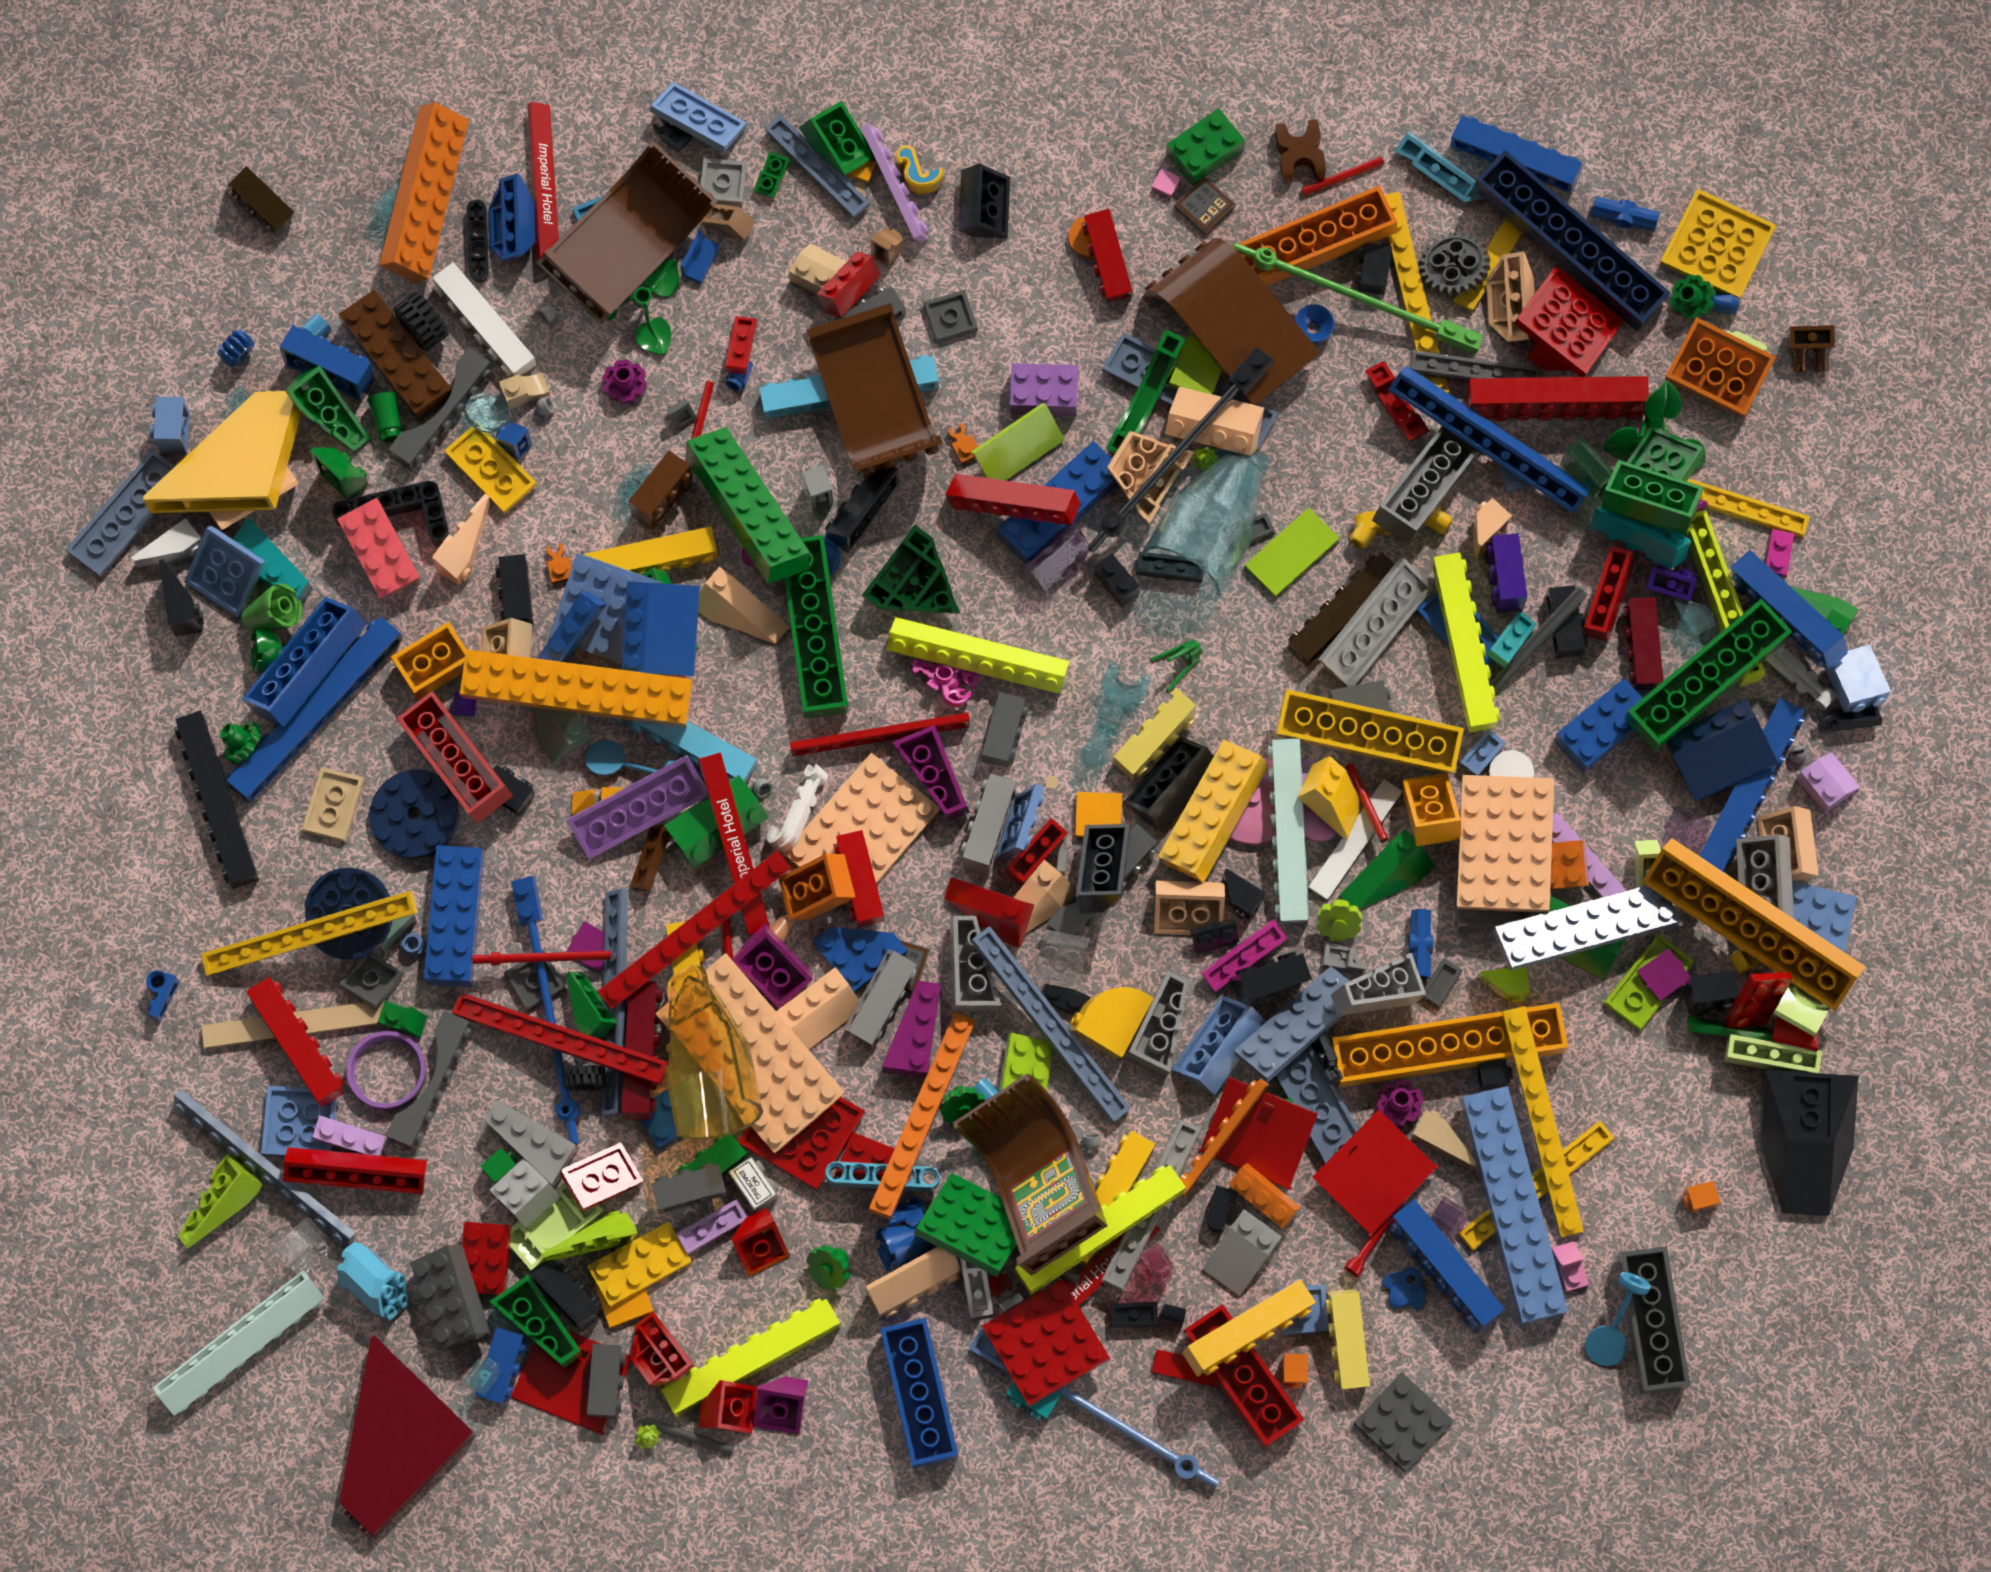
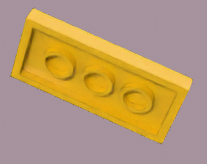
(490, 468)
(639, 1264)

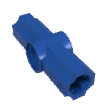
(1625, 213)
(1421, 941)

